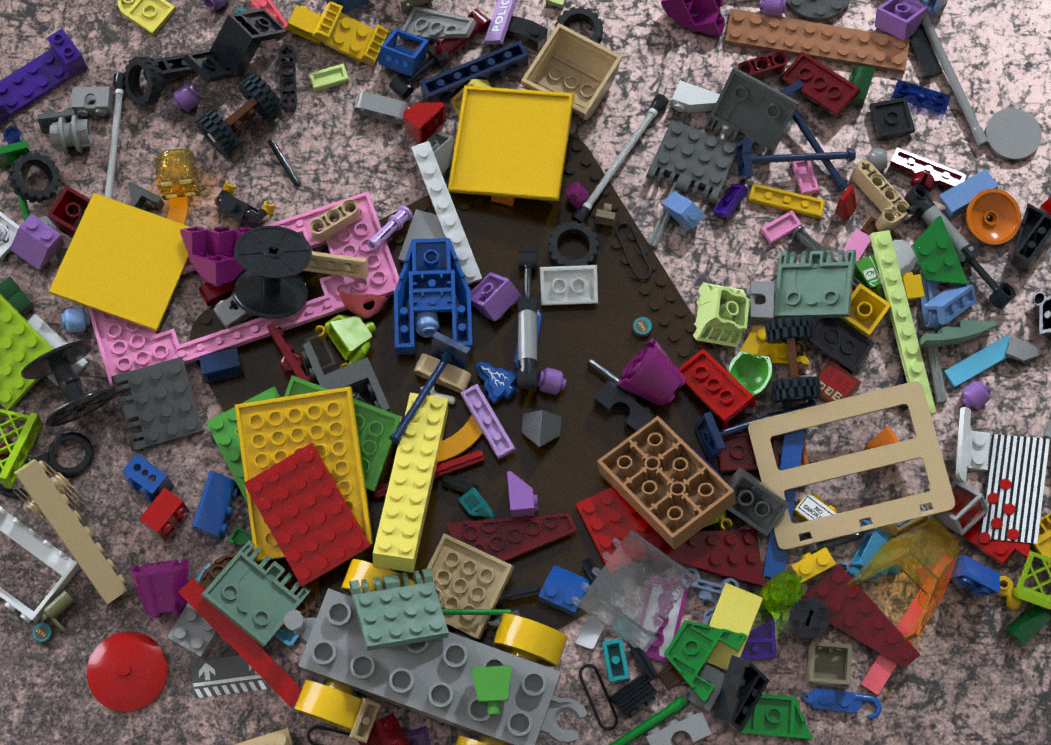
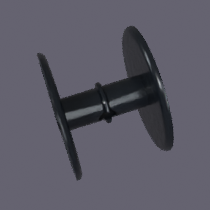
(272, 264)
(59, 364)

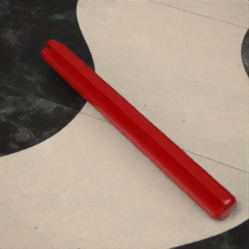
(442, 469)

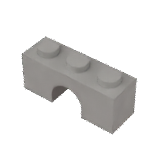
(693, 726)

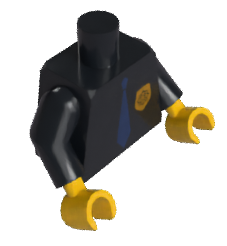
(240, 210)

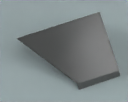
(541, 426)

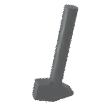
(814, 547)

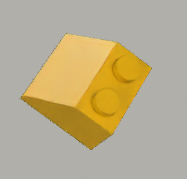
(866, 310)

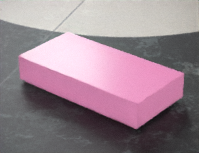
(805, 177)
(780, 227)

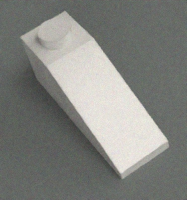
(693, 98)

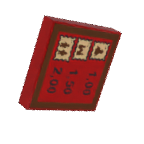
(836, 382)

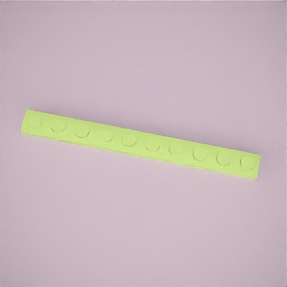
(900, 312)

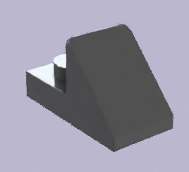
(142, 196)

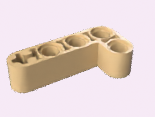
(881, 194)

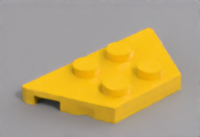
(758, 346)

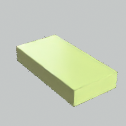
(329, 77)

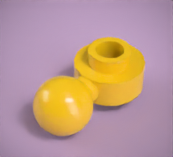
(1011, 601)

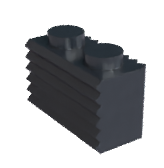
(633, 696)

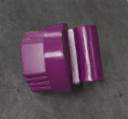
(576, 194)

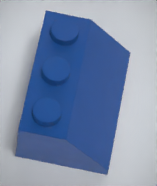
(215, 506)

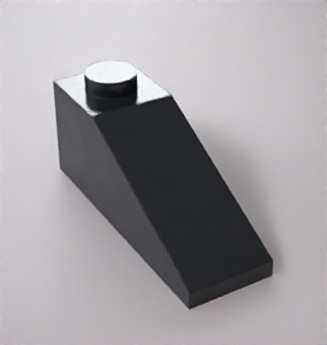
(529, 32)
(173, 69)

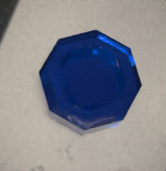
(12, 135)

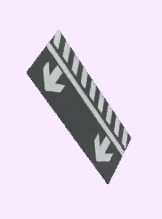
(225, 676)

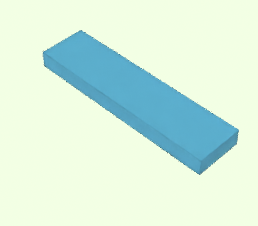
(977, 362)

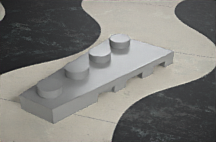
(437, 24)

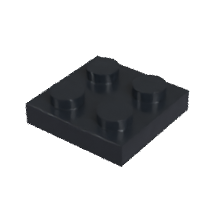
(892, 118)

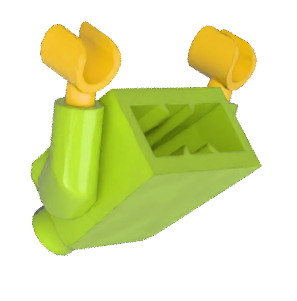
(349, 336)

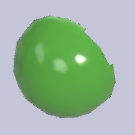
(752, 372)

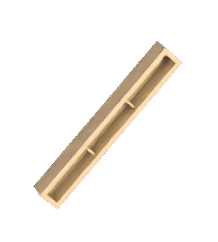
(70, 530)

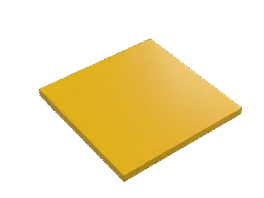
(511, 143)
(123, 262)

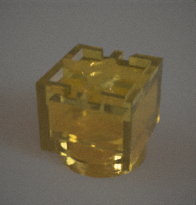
(177, 174)

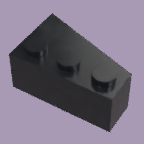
(1032, 238)
(739, 693)

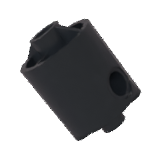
(818, 623)

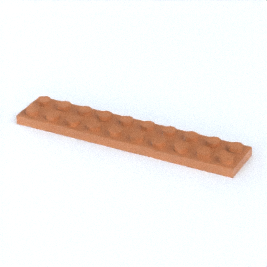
(817, 40)

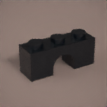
(612, 397)

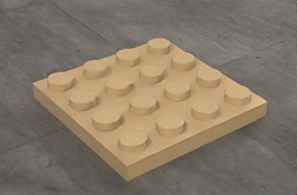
(467, 580)

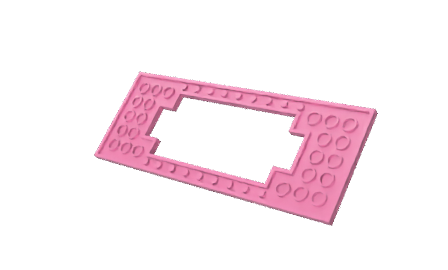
(132, 347)

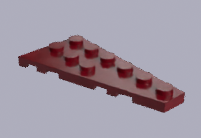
(512, 536)
(860, 617)

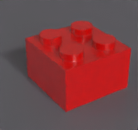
(165, 515)

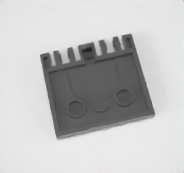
(752, 111)
(694, 159)
(161, 402)

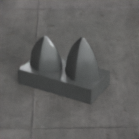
(50, 116)

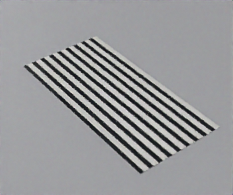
(1024, 464)

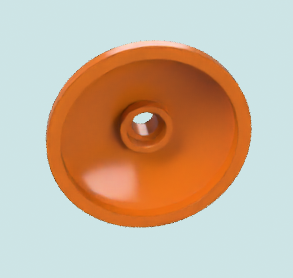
(1001, 209)

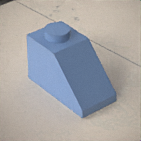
(683, 210)

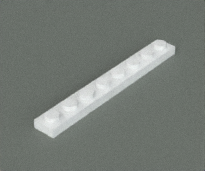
(445, 210)

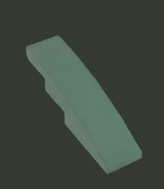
(961, 332)

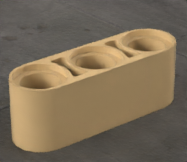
(338, 212)
(451, 377)

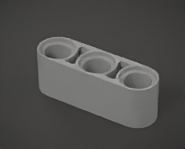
(380, 107)

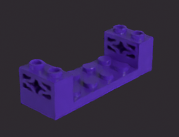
(40, 75)

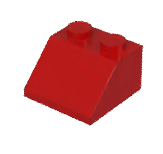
(424, 119)

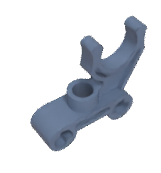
(709, 592)

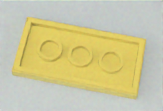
(736, 613)

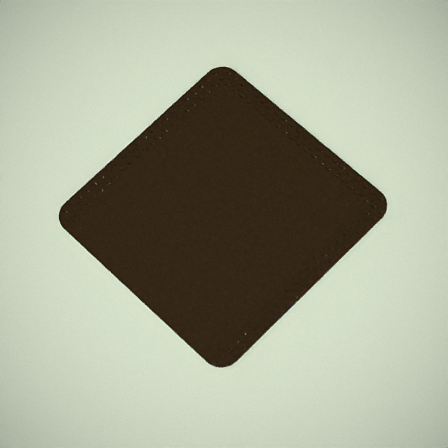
(569, 338)

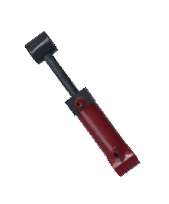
(439, 55)

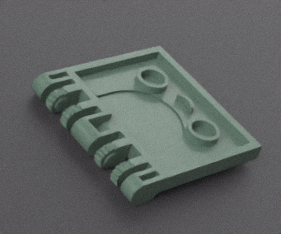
(814, 287)
(254, 596)
(398, 613)

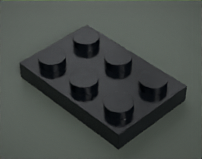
(841, 342)

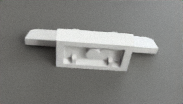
(971, 447)

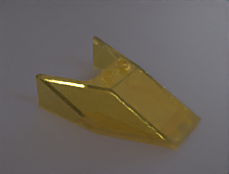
(926, 556)

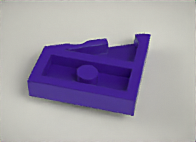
(761, 642)

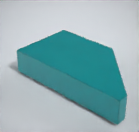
(475, 504)

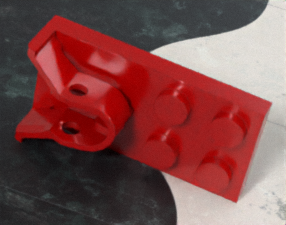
(715, 386)

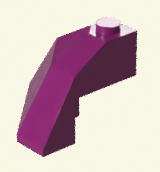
(697, 15)
(213, 252)

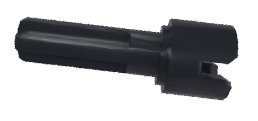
(518, 593)

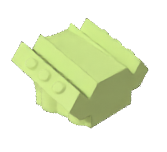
(721, 314)

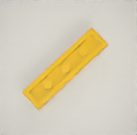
(786, 200)

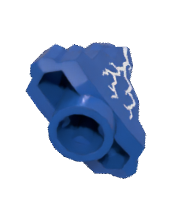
(497, 382)

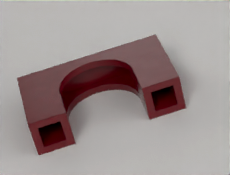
(386, 732)

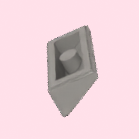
(590, 634)

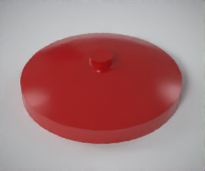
(127, 671)

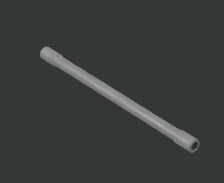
(977, 130)

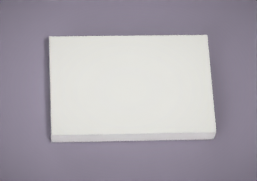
(569, 285)

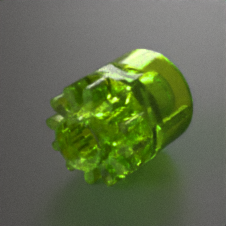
(782, 591)

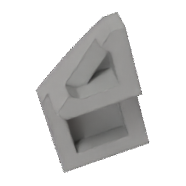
(1022, 350)

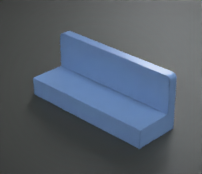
(959, 196)
(952, 302)

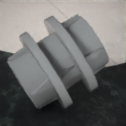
(66, 135)

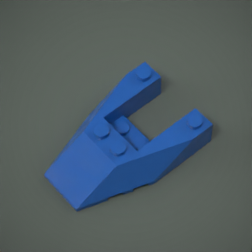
(431, 284)

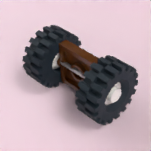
(222, 133)
(791, 331)

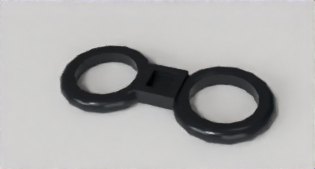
(50, 459)

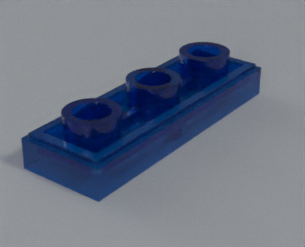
(931, 99)

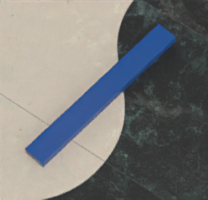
(790, 458)

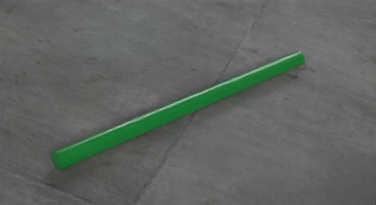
(476, 611)

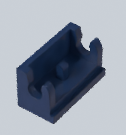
(221, 365)

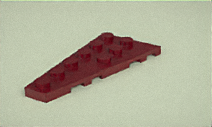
(720, 553)

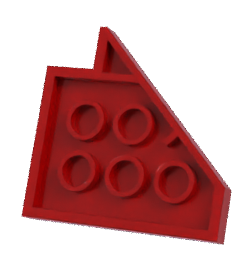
(997, 549)

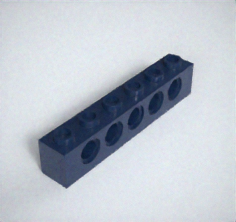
(485, 67)

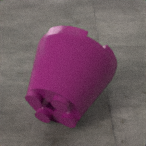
(652, 375)
(159, 586)

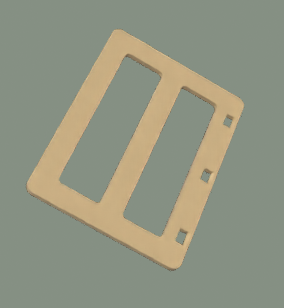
(923, 446)

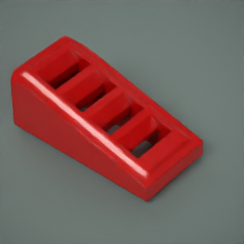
(846, 203)

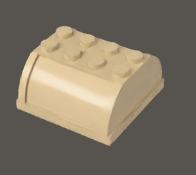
(573, 66)

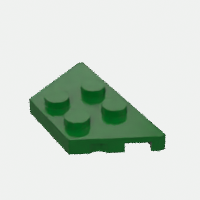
(937, 255)
(777, 718)

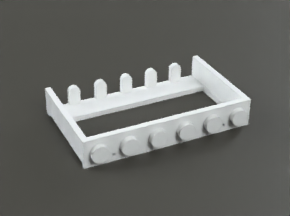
(46, 553)

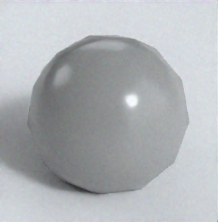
(878, 158)

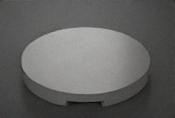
(1013, 134)

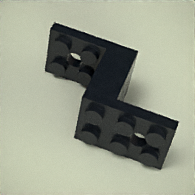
(235, 45)

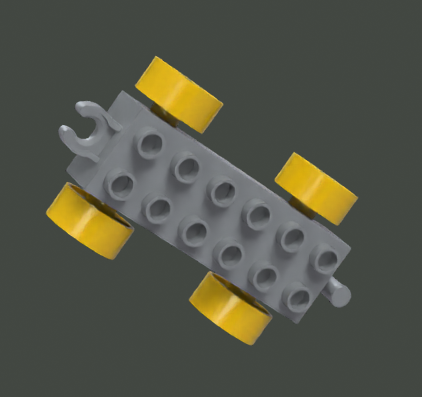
(432, 674)

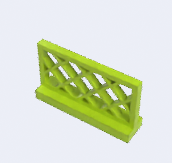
(21, 447)
(1031, 594)

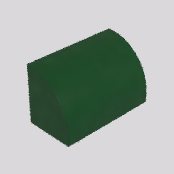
(861, 77)
(1027, 624)

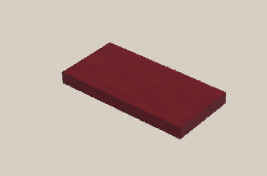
(821, 84)

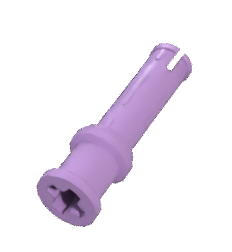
(399, 218)

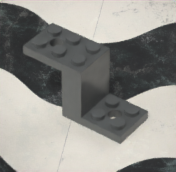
(356, 375)

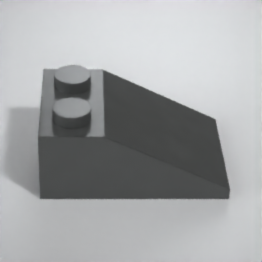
(756, 502)

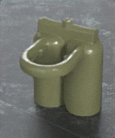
(56, 607)

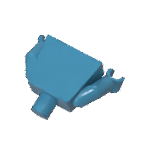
(869, 545)

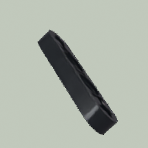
(288, 78)

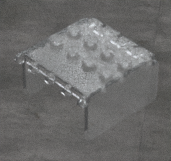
(634, 590)

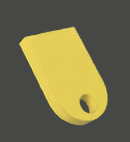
(147, 13)

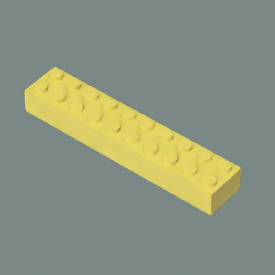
(410, 486)

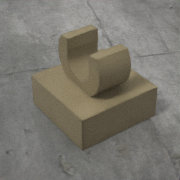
(605, 216)

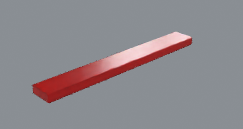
(243, 644)

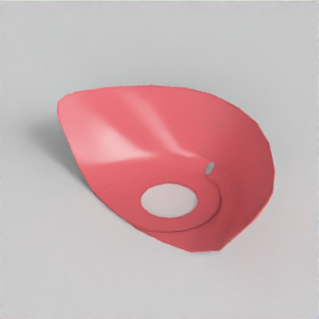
(355, 303)

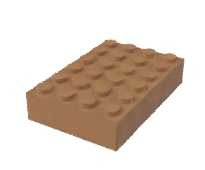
(666, 482)

